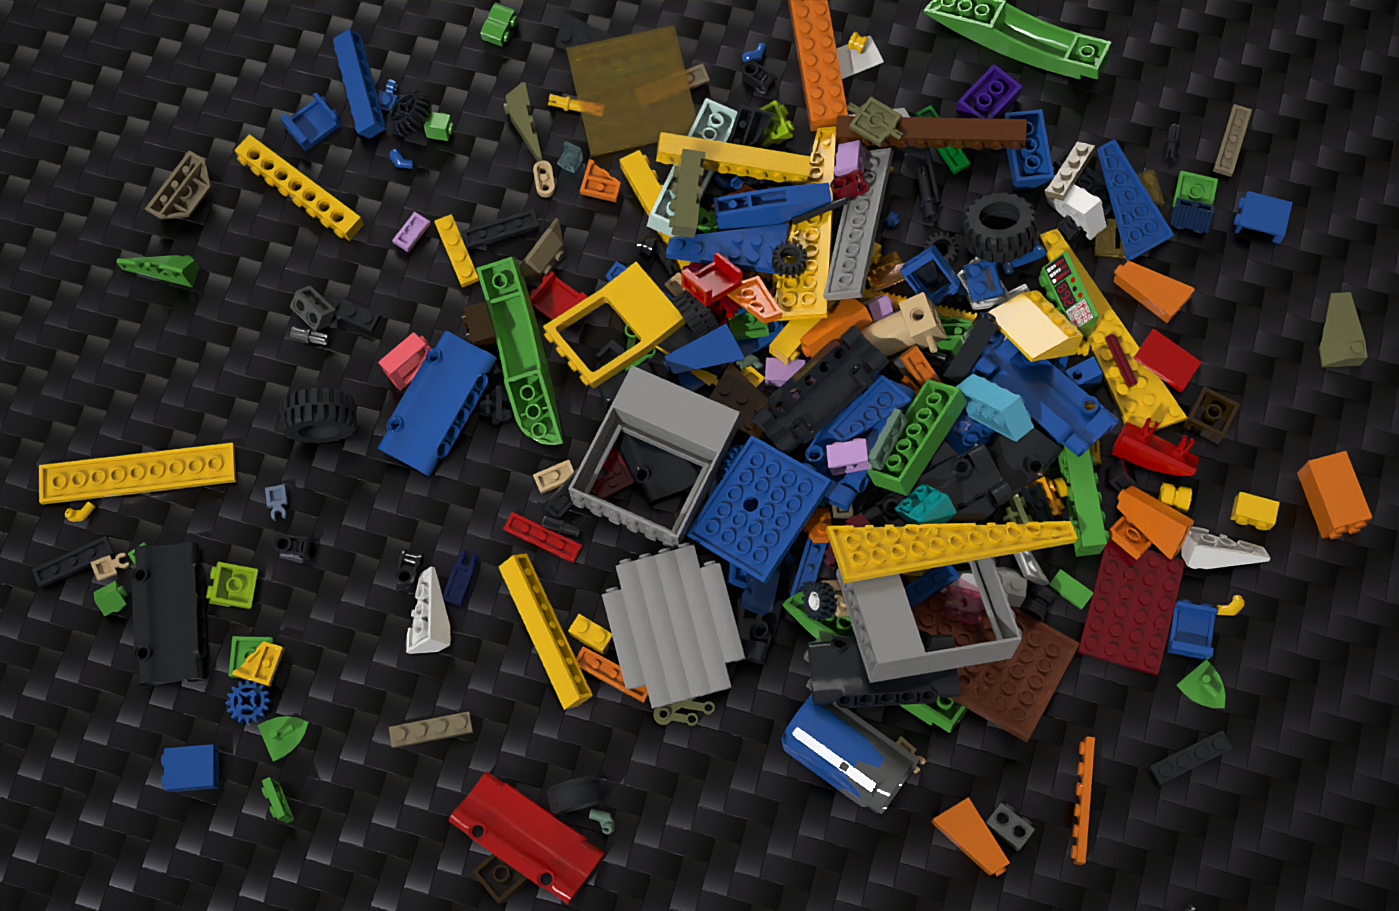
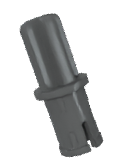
(309, 335)

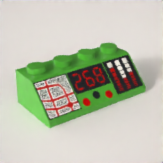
(1068, 293)

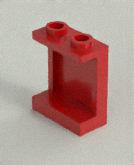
(712, 280)
(554, 297)

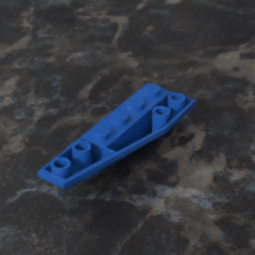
(768, 205)

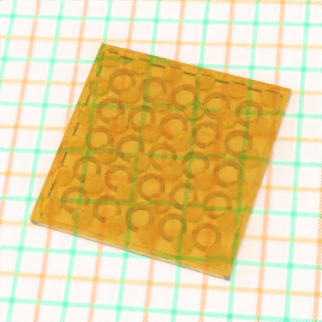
(631, 89)

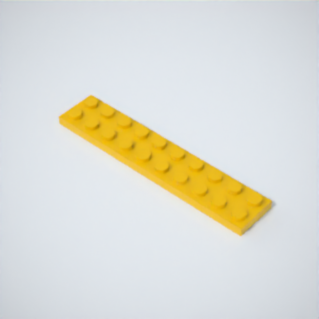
(137, 473)

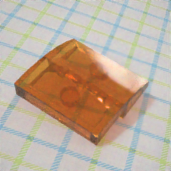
(885, 272)

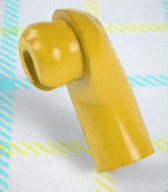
(79, 515)
(1233, 608)

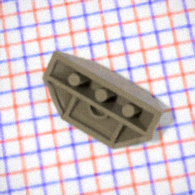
(182, 189)
(544, 254)

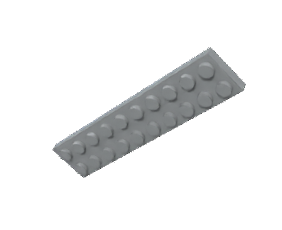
(858, 231)

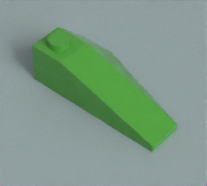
(168, 268)

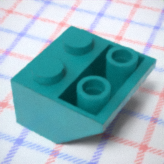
(926, 506)

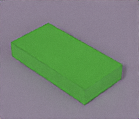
(1070, 589)

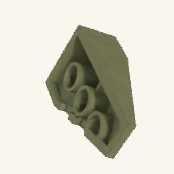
(521, 116)
(1342, 334)

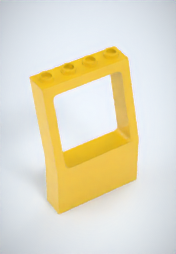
(638, 304)

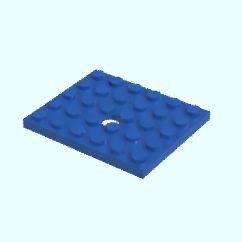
(786, 500)

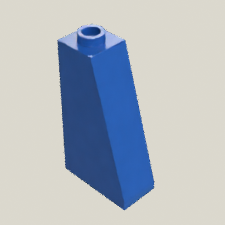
(707, 350)

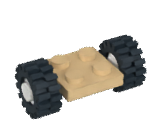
(823, 600)

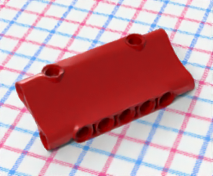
(527, 837)

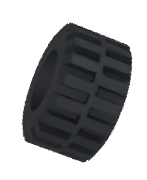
(696, 315)

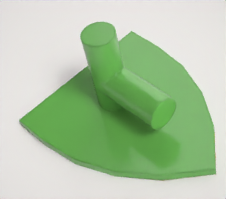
(1204, 686)
(282, 735)

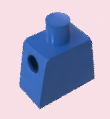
(1087, 372)

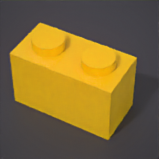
(1254, 511)
(591, 634)

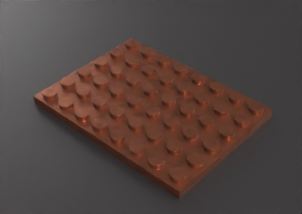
(1008, 690)

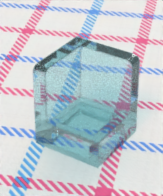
(571, 157)

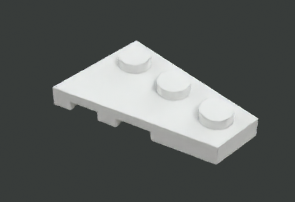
(1030, 568)

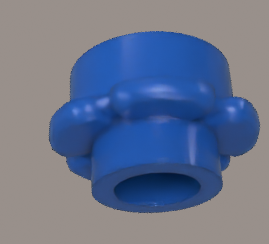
(891, 220)

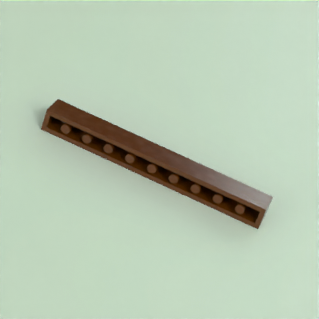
(946, 133)

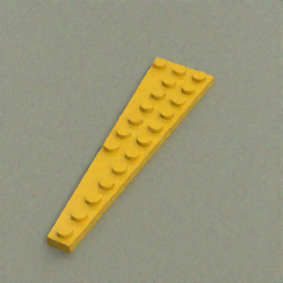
(803, 295)
(1147, 398)
(892, 550)

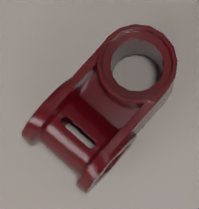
(848, 186)

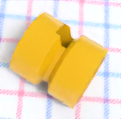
(1178, 498)

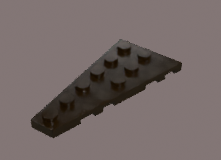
(741, 395)

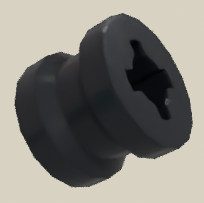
(647, 245)

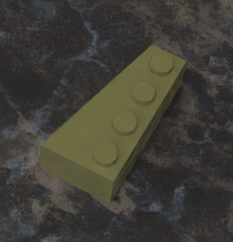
(687, 193)

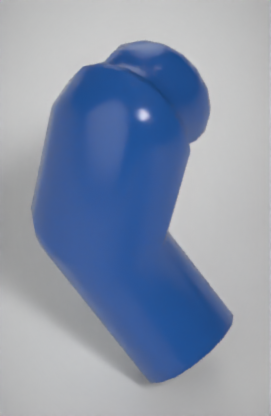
(755, 55)
(399, 161)

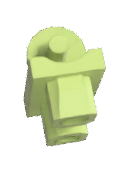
(1017, 512)

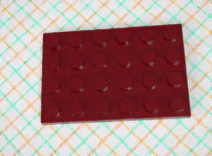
(1131, 608)

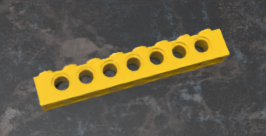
(252, 148)

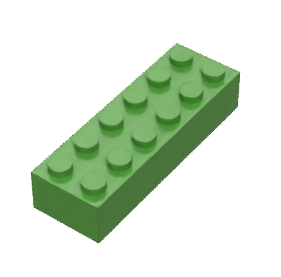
(928, 423)
(1083, 501)

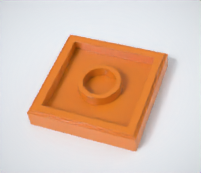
(1129, 537)

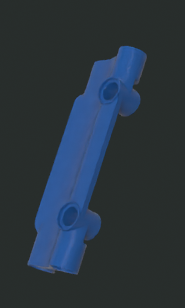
(1049, 397)
(437, 403)

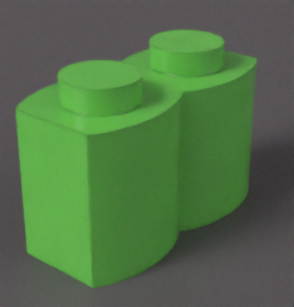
(499, 24)

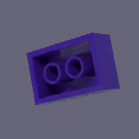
(989, 95)

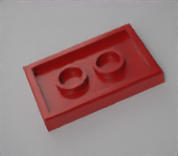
(1167, 360)

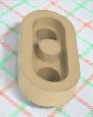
(544, 180)

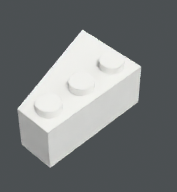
(1082, 209)

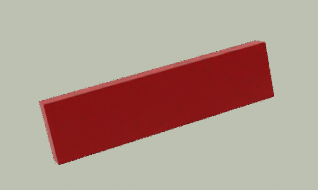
(543, 537)

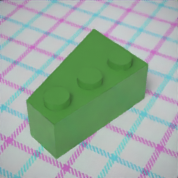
(954, 331)

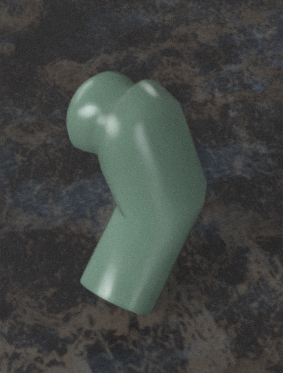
(750, 360)
(605, 820)

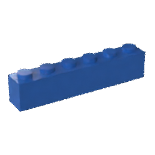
(359, 84)

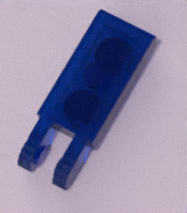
(460, 579)

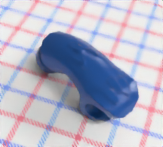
(724, 183)

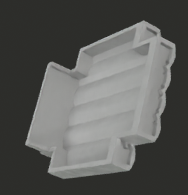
(673, 625)

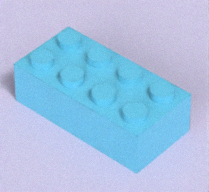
(996, 407)

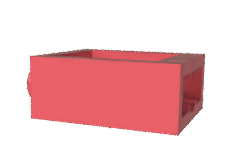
(405, 360)

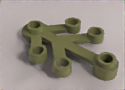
(688, 704)

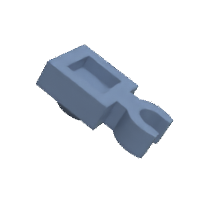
(277, 498)

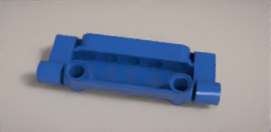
(847, 485)

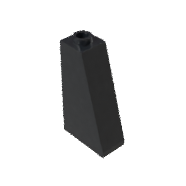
(969, 347)

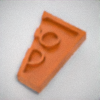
(756, 300)

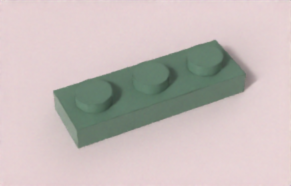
(887, 439)

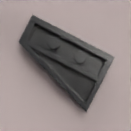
(752, 126)

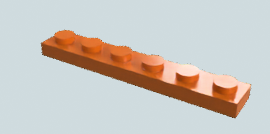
(1082, 809)

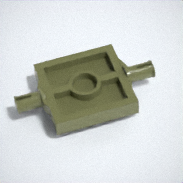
(875, 121)

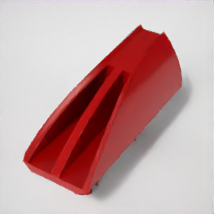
(1154, 453)

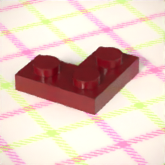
(617, 478)

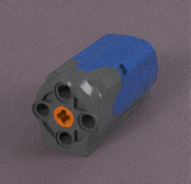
(848, 754)

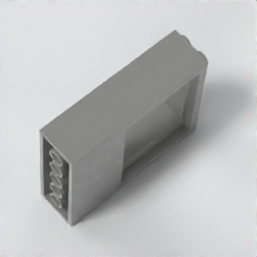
(669, 420)
(891, 637)

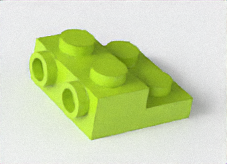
(783, 128)
(232, 585)

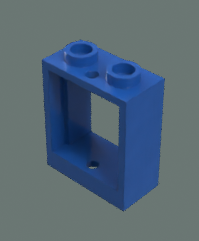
(909, 267)

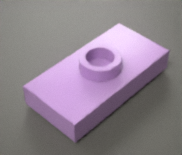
(411, 232)

